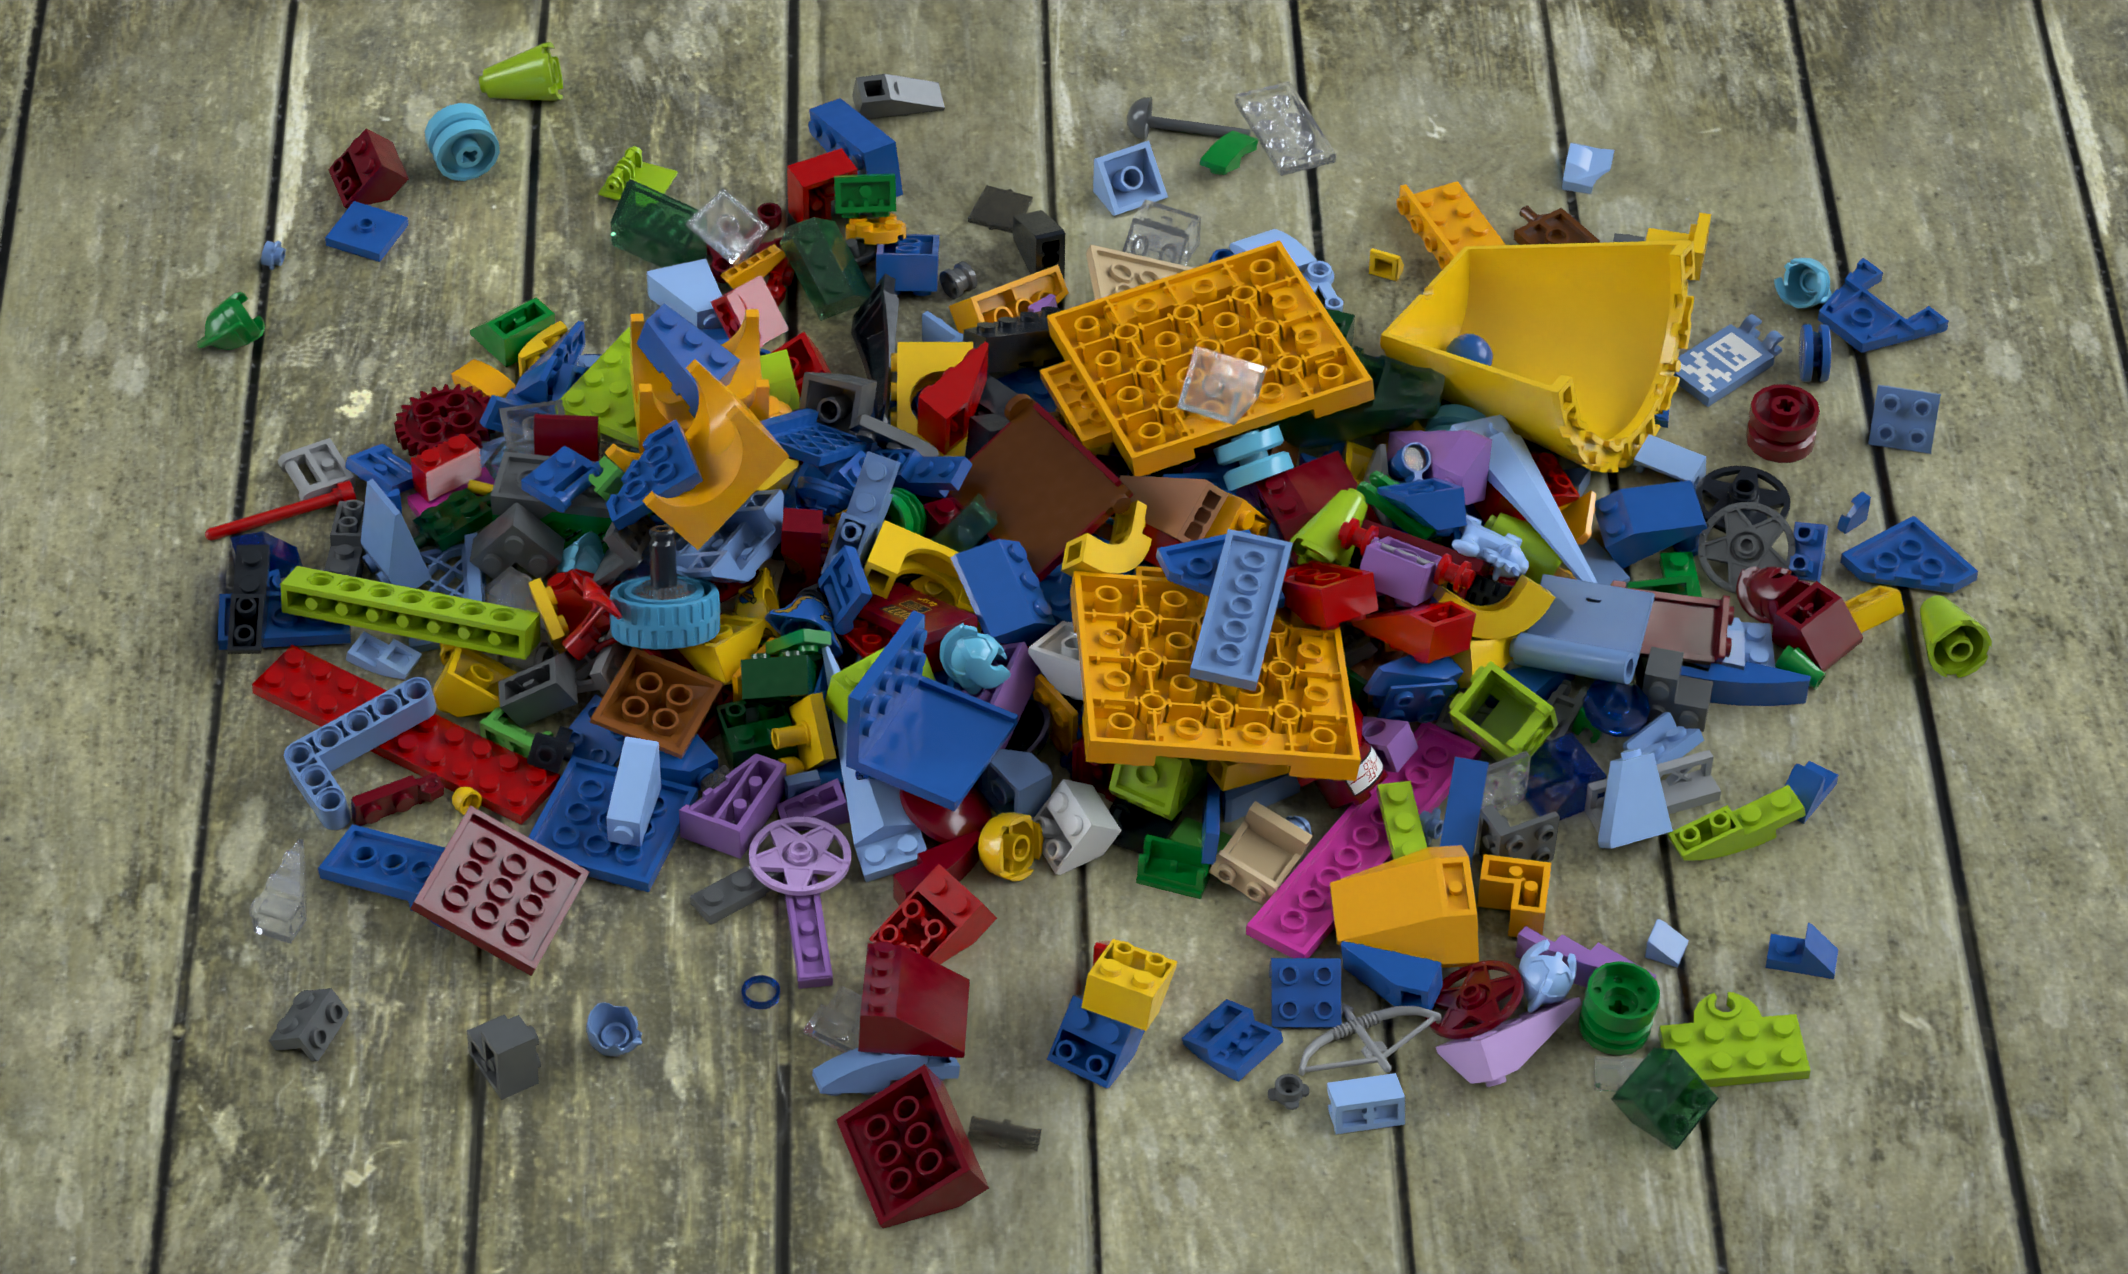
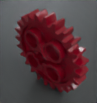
(440, 417)

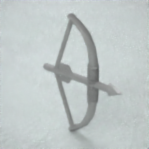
(1372, 1049)

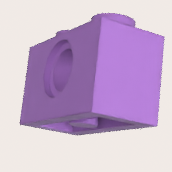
(1390, 740)

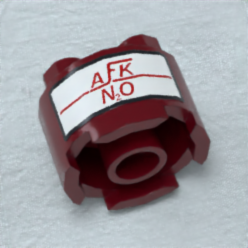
(1369, 775)

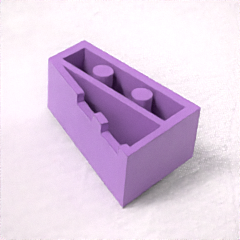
(737, 808)

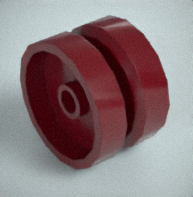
(1782, 423)

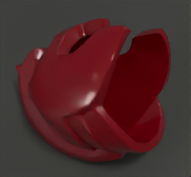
(1767, 591)

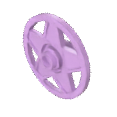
(799, 856)

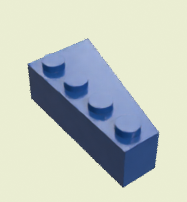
(869, 148)

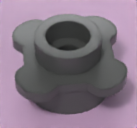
(1288, 1091)

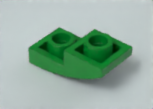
(1227, 152)

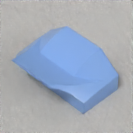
(1585, 166)

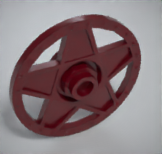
(1477, 999)

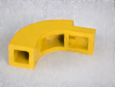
(1123, 552)
(1511, 615)

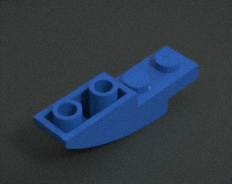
(927, 474)

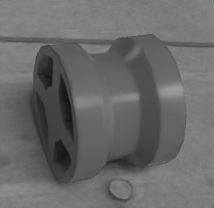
(958, 280)

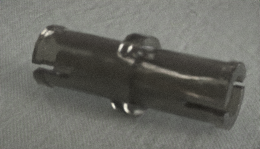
(1004, 1133)

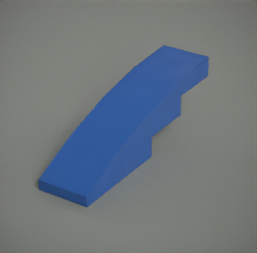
(1754, 685)

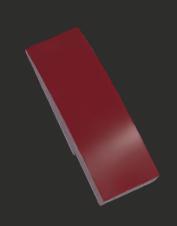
(955, 856)

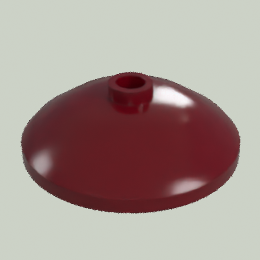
(944, 823)

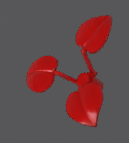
(586, 636)

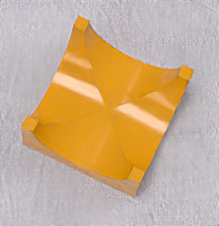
(657, 403)
(731, 454)

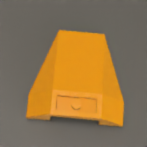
(1412, 907)

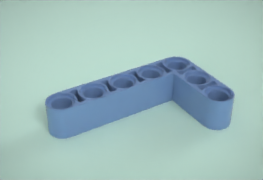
(349, 737)

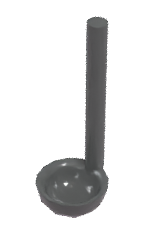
(1141, 120)

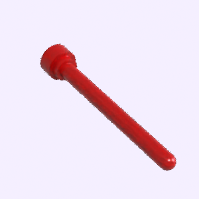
(343, 492)

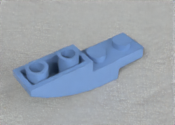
(866, 508)
(873, 1072)

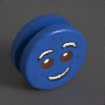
(1814, 352)

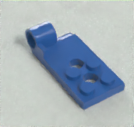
(349, 866)

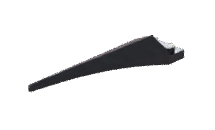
(875, 337)

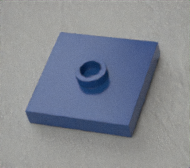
(366, 231)

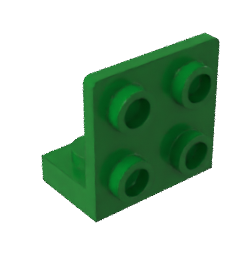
(865, 194)

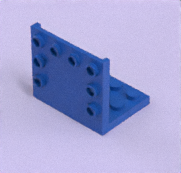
(919, 729)

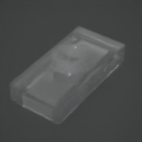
(1613, 1071)

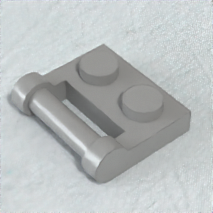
(324, 463)

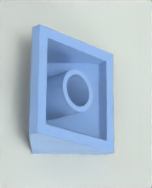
(1128, 178)

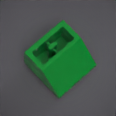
(513, 329)

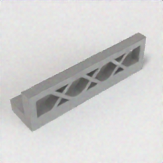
(1680, 789)

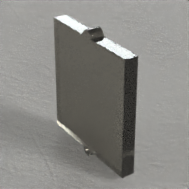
(997, 207)

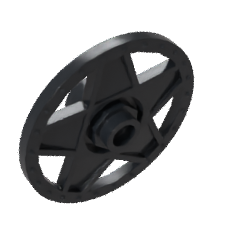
(1743, 489)

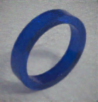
(760, 979)

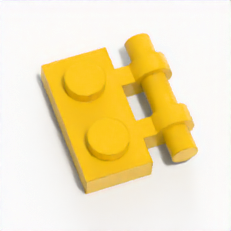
(546, 605)

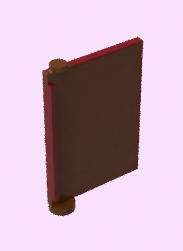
(1041, 485)

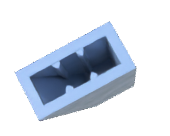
(688, 291)
(634, 791)
(1633, 801)

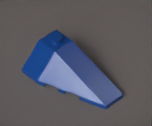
(539, 380)

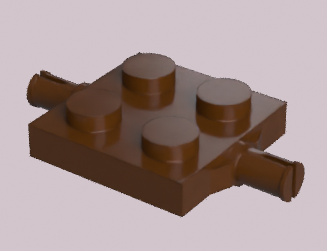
(1551, 228)

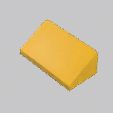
(1875, 607)

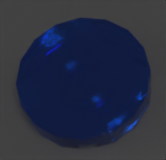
(1616, 708)

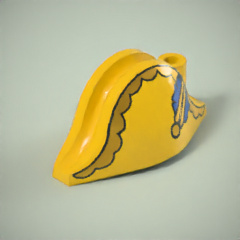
(757, 601)

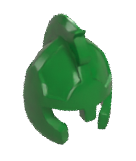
(231, 325)

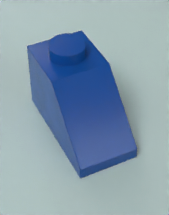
(692, 768)

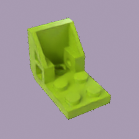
(1160, 788)

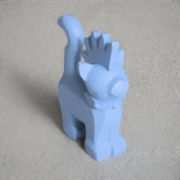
(1487, 545)

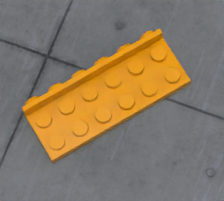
(1446, 220)

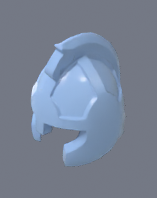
(1545, 976)

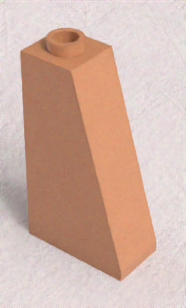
(1177, 505)

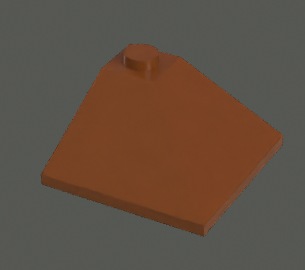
(657, 702)

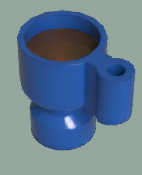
(1409, 462)

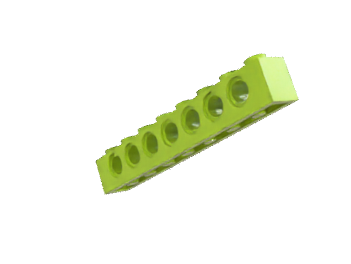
(411, 612)

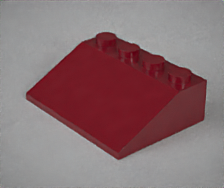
(911, 1004)
(912, 1150)

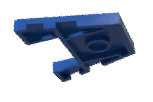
(1867, 320)

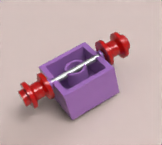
(1403, 569)

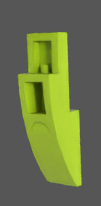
(1734, 831)

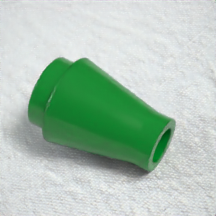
(1798, 662)

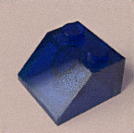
(1561, 777)

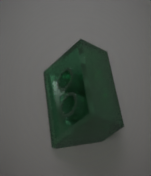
(655, 227)
(825, 266)

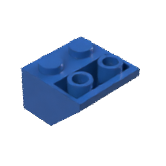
(1093, 1044)

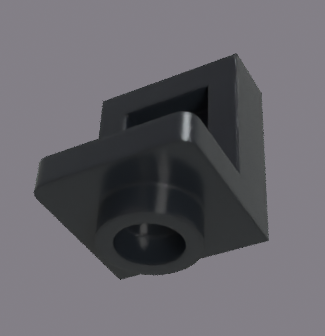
(550, 751)

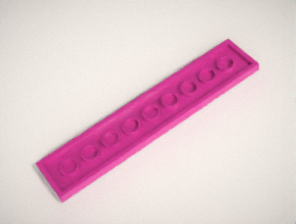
(1301, 909)

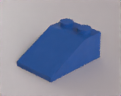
(911, 263)
(1648, 519)

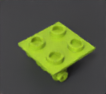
(633, 168)

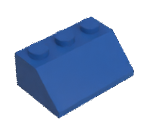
(1004, 592)

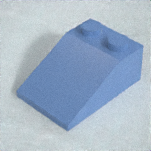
(389, 542)

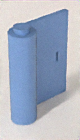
(1585, 636)

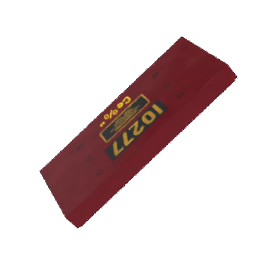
(902, 600)

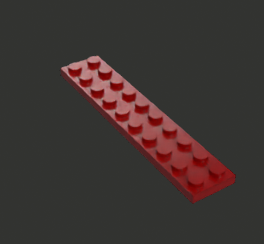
(457, 755)

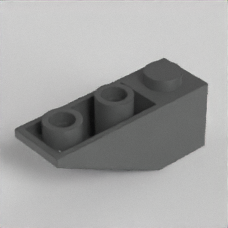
(895, 96)

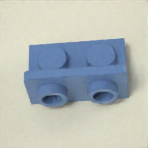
(1665, 739)

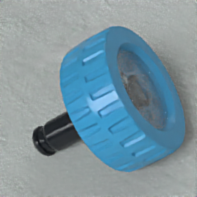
(665, 606)

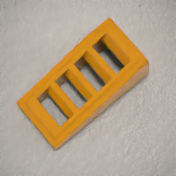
(755, 266)

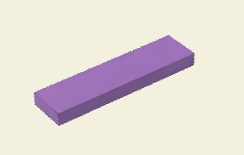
(809, 939)

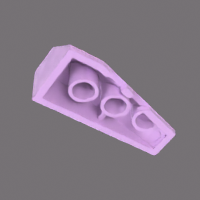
(1507, 1046)

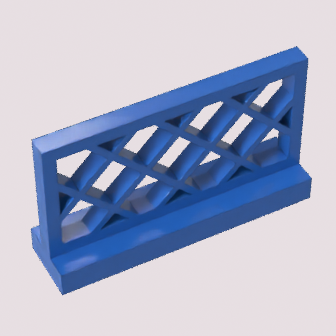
(811, 441)

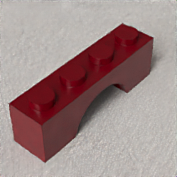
(802, 541)

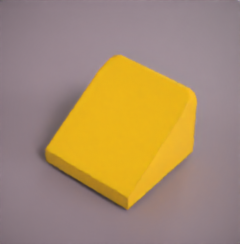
(1385, 265)

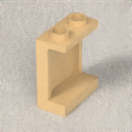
(1261, 854)

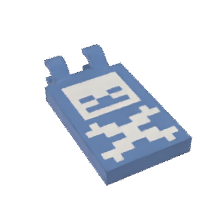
(1727, 360)

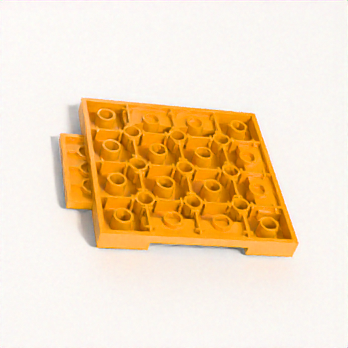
(1135, 348)
(1142, 704)

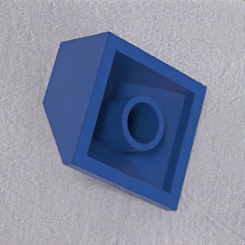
(1429, 502)

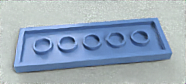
(1241, 610)

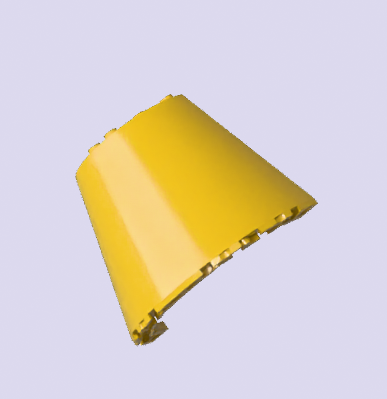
(1575, 335)

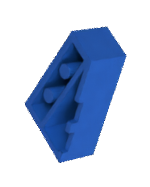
(674, 343)

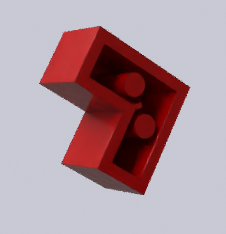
(812, 184)

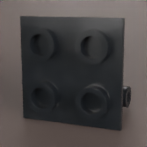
(1137, 823)

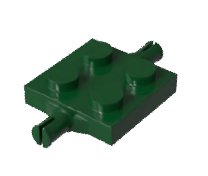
(452, 519)

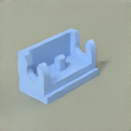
(1670, 460)
(1366, 1103)

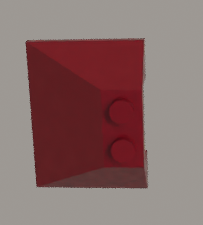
(1303, 491)

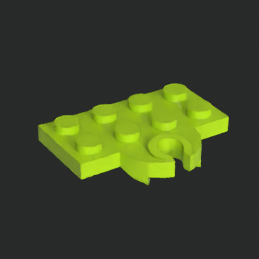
(1738, 1044)

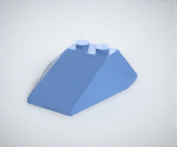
(737, 545)

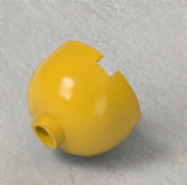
(1010, 845)

